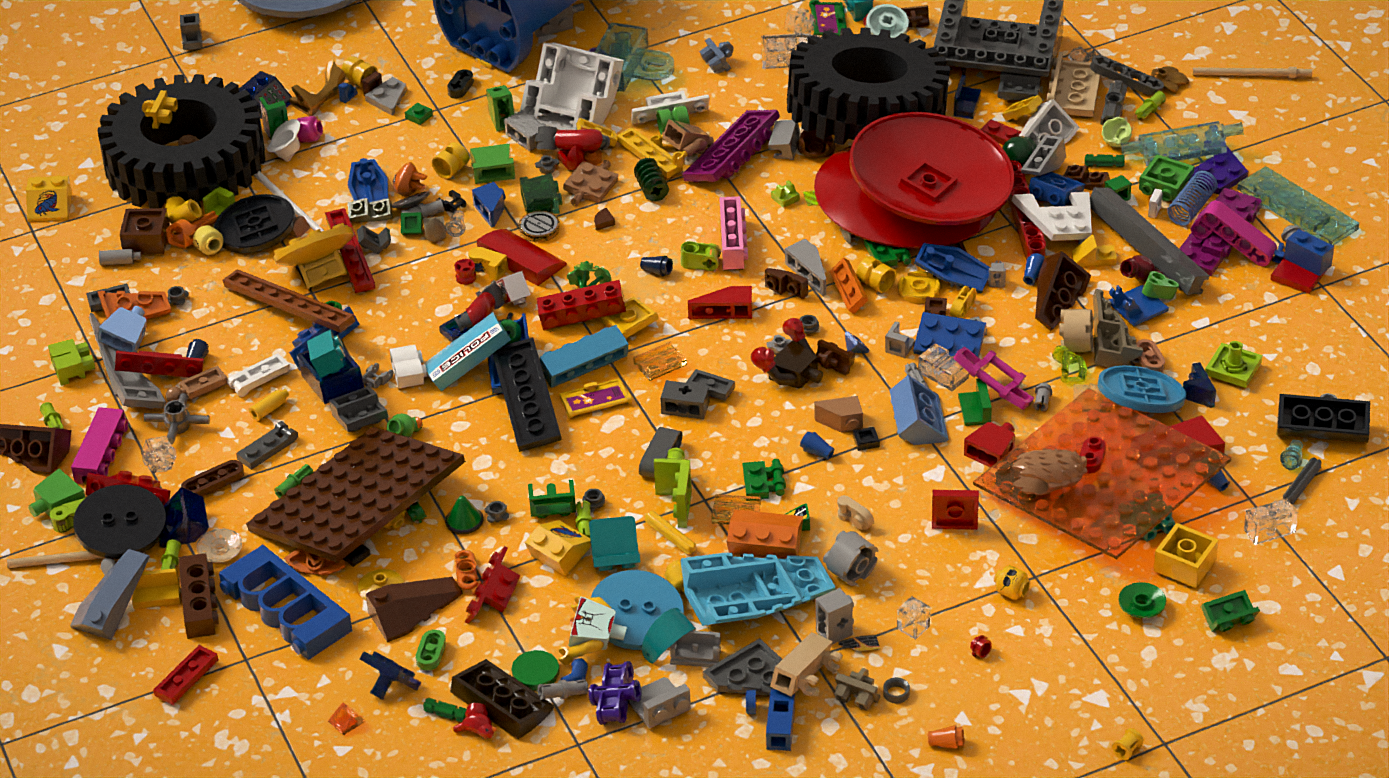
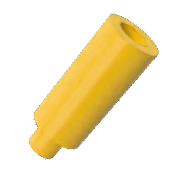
(268, 404)

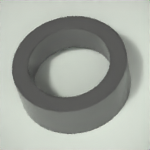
(896, 682)

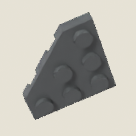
(745, 670)

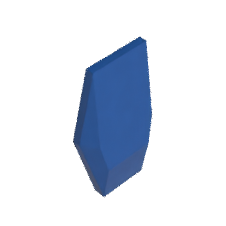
(367, 181)
(953, 266)

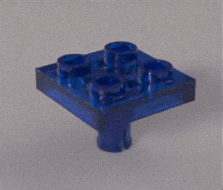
(389, 672)

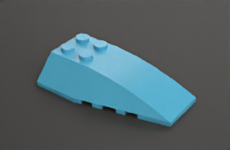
(749, 587)

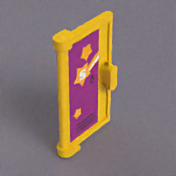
(594, 397)

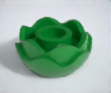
(514, 328)

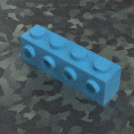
(583, 355)

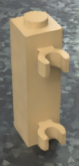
(802, 663)

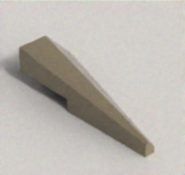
(1111, 338)

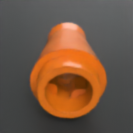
(947, 737)

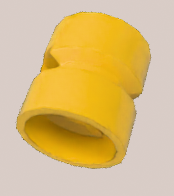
(357, 69)
(450, 160)
(876, 274)

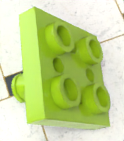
(1234, 360)

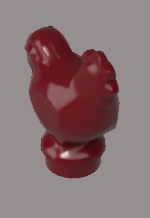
(1138, 267)

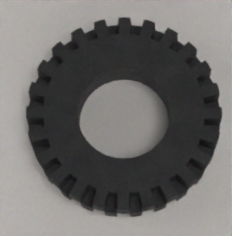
(861, 77)
(149, 171)

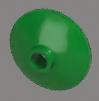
(1142, 600)

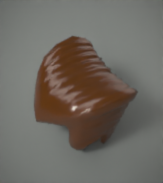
(815, 147)

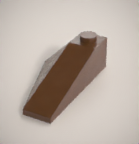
(1058, 287)
(35, 446)
(404, 605)

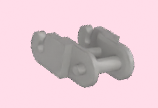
(380, 379)

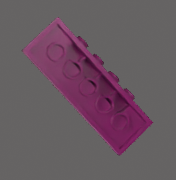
(733, 147)
(1211, 251)

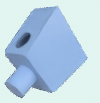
(124, 329)

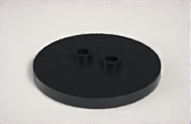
(255, 223)
(119, 520)

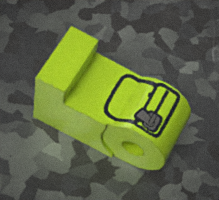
(63, 516)

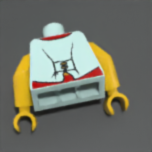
(591, 628)

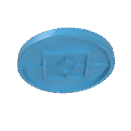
(1141, 389)
(638, 601)

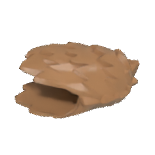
(1048, 470)

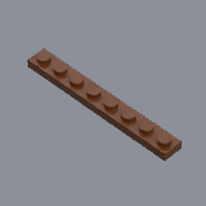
(289, 300)

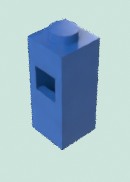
(780, 721)

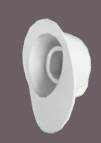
(285, 140)

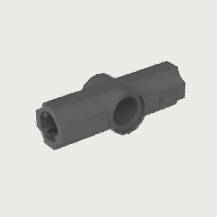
(1114, 101)

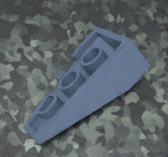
(107, 602)

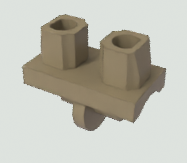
(859, 685)

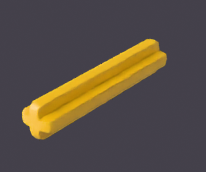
(670, 532)

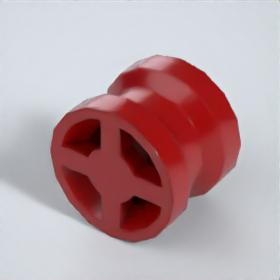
(465, 271)

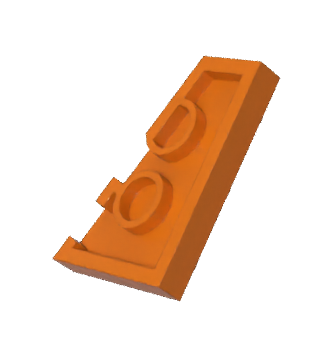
(152, 302)

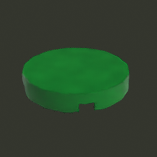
(535, 668)

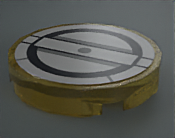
(539, 226)

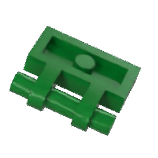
(887, 254)
(756, 476)

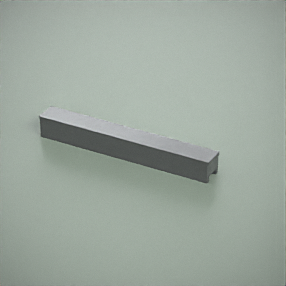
(1148, 240)

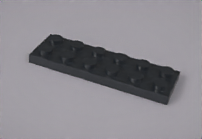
(526, 395)

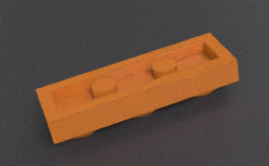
(848, 285)

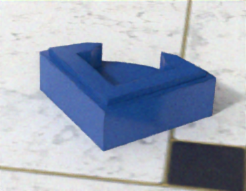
(346, 92)

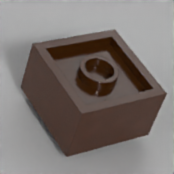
(145, 230)

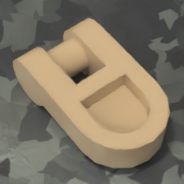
(854, 512)

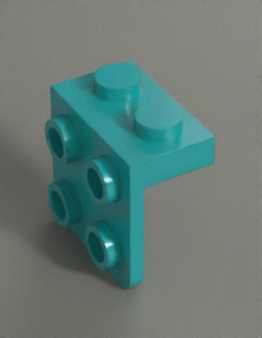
(614, 542)

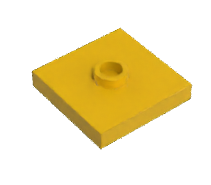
(633, 320)

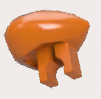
(408, 180)

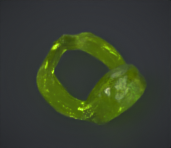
(1067, 357)

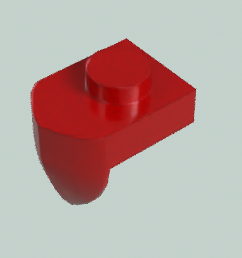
(572, 158)

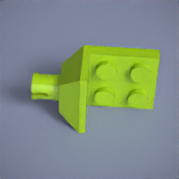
(674, 478)

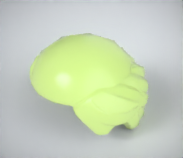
(1116, 131)

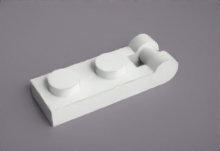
(258, 374)

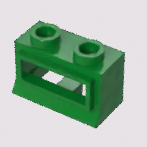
(552, 503)

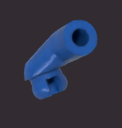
(579, 670)

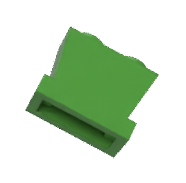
(492, 163)

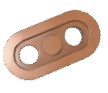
(1151, 356)

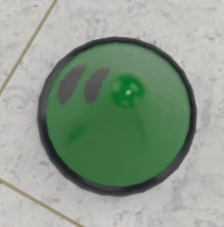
(464, 517)

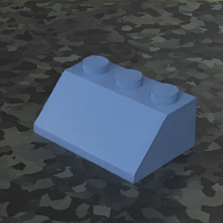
(917, 413)

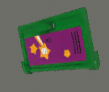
(827, 16)

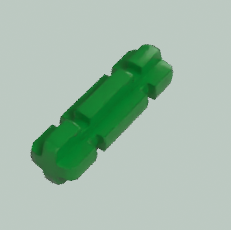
(1104, 160)
(444, 709)

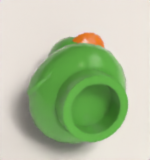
(404, 424)

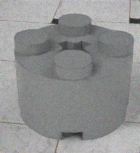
(851, 557)

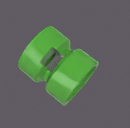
(678, 114)

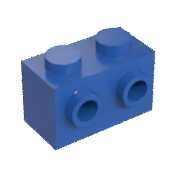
(1309, 252)

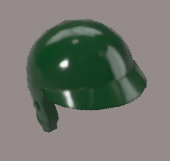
(1019, 148)

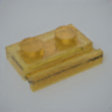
(660, 361)
(726, 505)

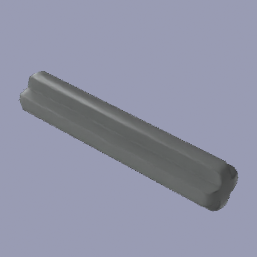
(1302, 480)

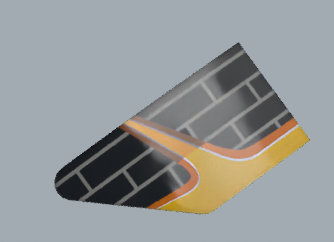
(861, 643)

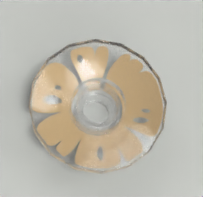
(219, 545)

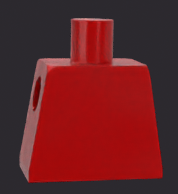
(990, 443)

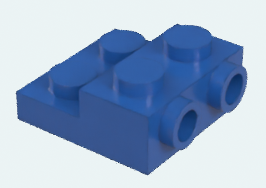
(1054, 188)

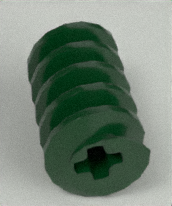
(651, 179)

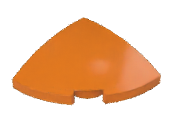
(312, 564)

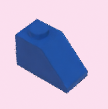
(489, 202)

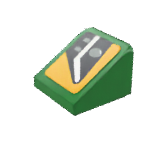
(802, 510)

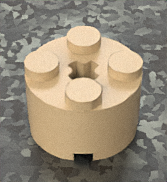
(1077, 329)

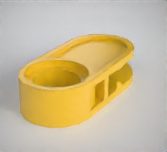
(963, 302)

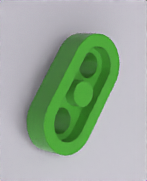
(429, 655)

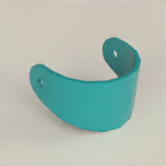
(664, 633)

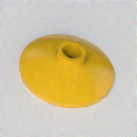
(377, 579)

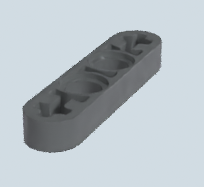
(1107, 67)

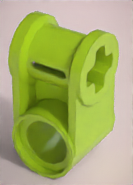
(697, 255)

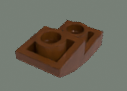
(1090, 179)
(783, 281)

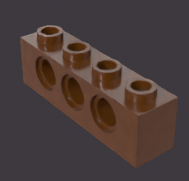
(198, 596)

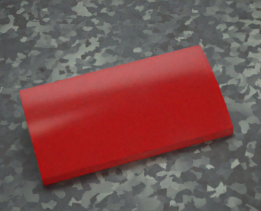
(522, 255)

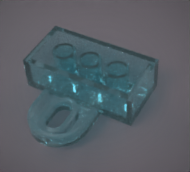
(632, 45)

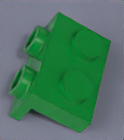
(1229, 610)

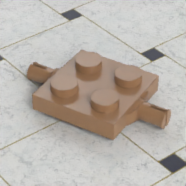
(590, 182)

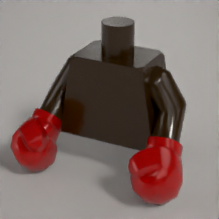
(794, 363)

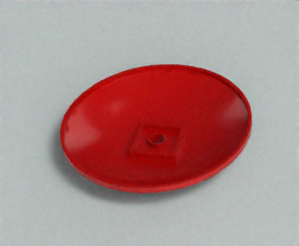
(906, 150)

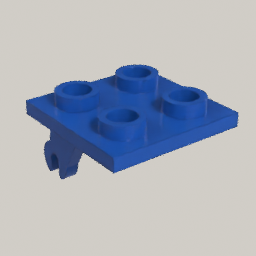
(1135, 305)

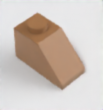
(840, 413)

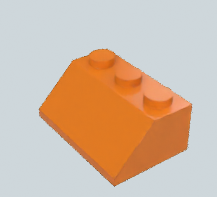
(764, 534)

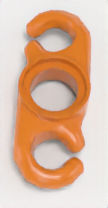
(463, 576)

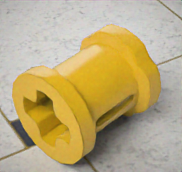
(1127, 744)

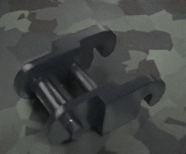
(448, 206)

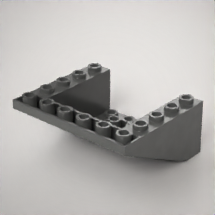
(999, 43)

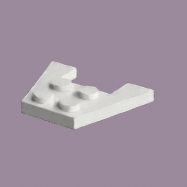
(1062, 221)

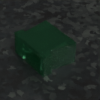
(540, 194)

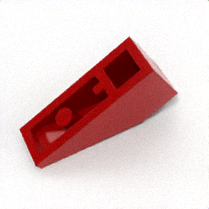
(726, 303)

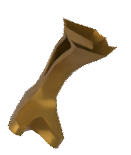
(310, 103)

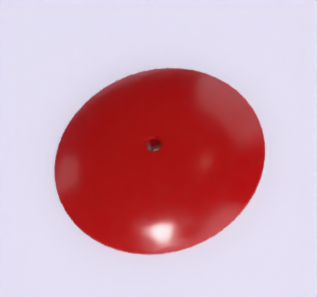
(858, 214)

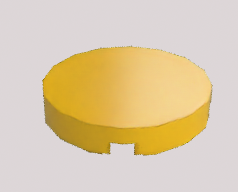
(918, 286)

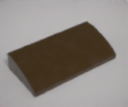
(506, 699)

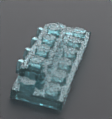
(1298, 206)

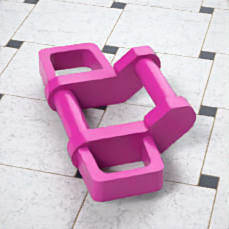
(976, 368)

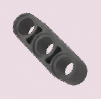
(658, 448)

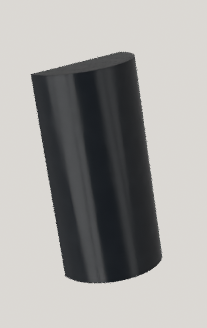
(1323, 418)

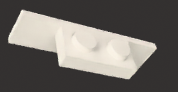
(668, 101)

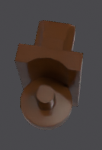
(917, 15)
(834, 357)

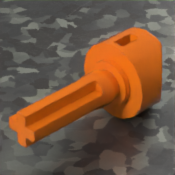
(185, 230)

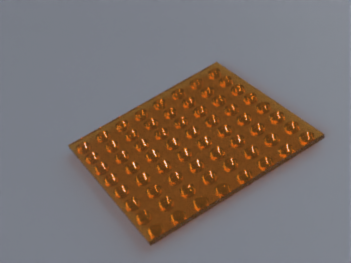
(1140, 482)

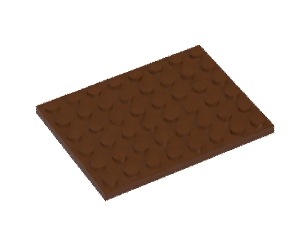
(355, 493)

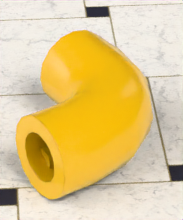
(180, 209)

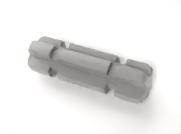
(912, 370)

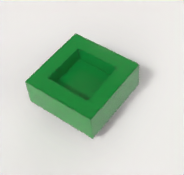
(418, 113)
(411, 223)

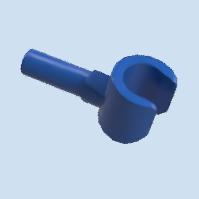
(1279, 254)

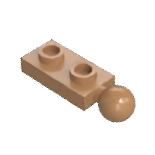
(198, 384)

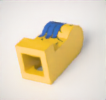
(489, 262)

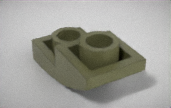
(367, 211)

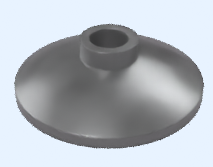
(411, 201)

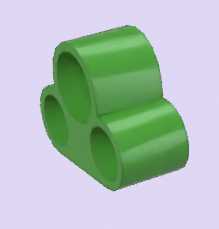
(1159, 286)

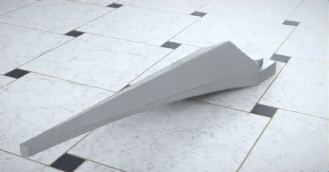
(130, 387)

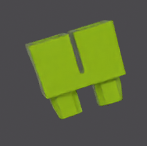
(70, 360)

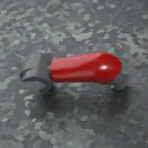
(586, 139)
(482, 306)

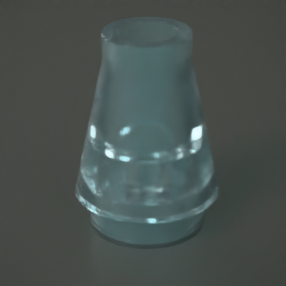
(1292, 456)

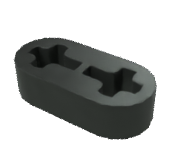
(460, 83)

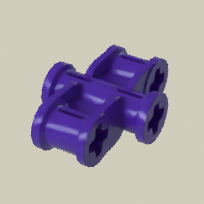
(615, 692)

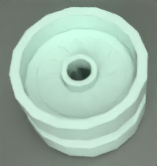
(887, 18)

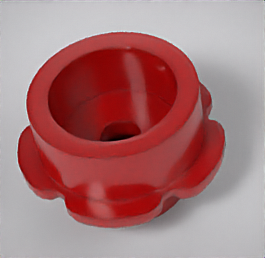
(981, 646)

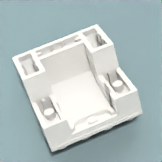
(571, 86)

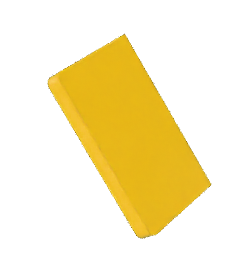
(157, 589)

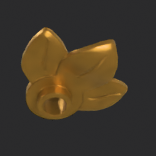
(1170, 77)

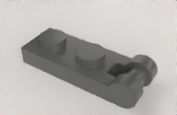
(267, 445)

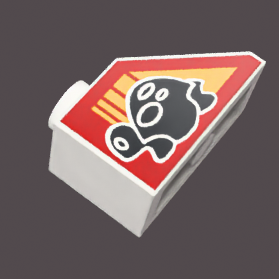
(514, 288)

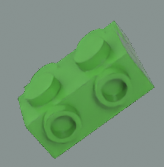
(1165, 175)

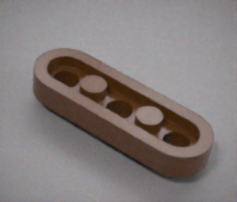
(215, 478)

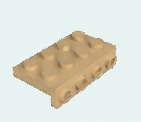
(1073, 86)

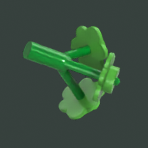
(581, 275)

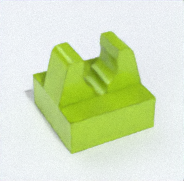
(785, 194)

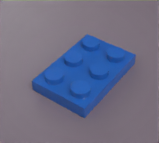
(949, 333)

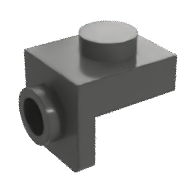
(372, 240)

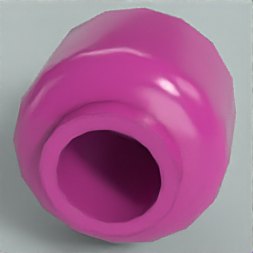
(310, 129)

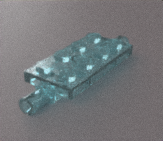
(1184, 142)

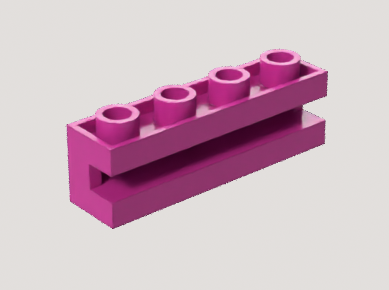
(100, 443)

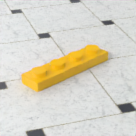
(645, 148)

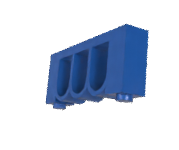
(306, 638)

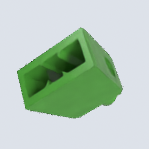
(499, 102)
(54, 492)

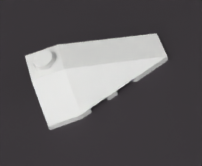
(1051, 121)

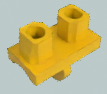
(160, 109)

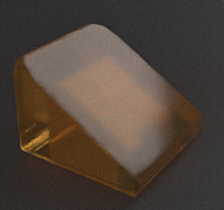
(345, 719)

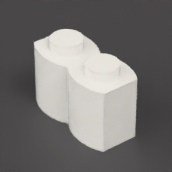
(407, 366)

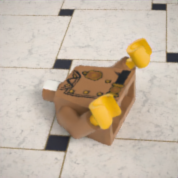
(684, 138)

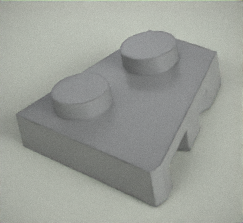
(387, 95)

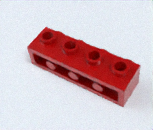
(581, 304)

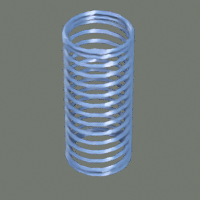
(1192, 182)

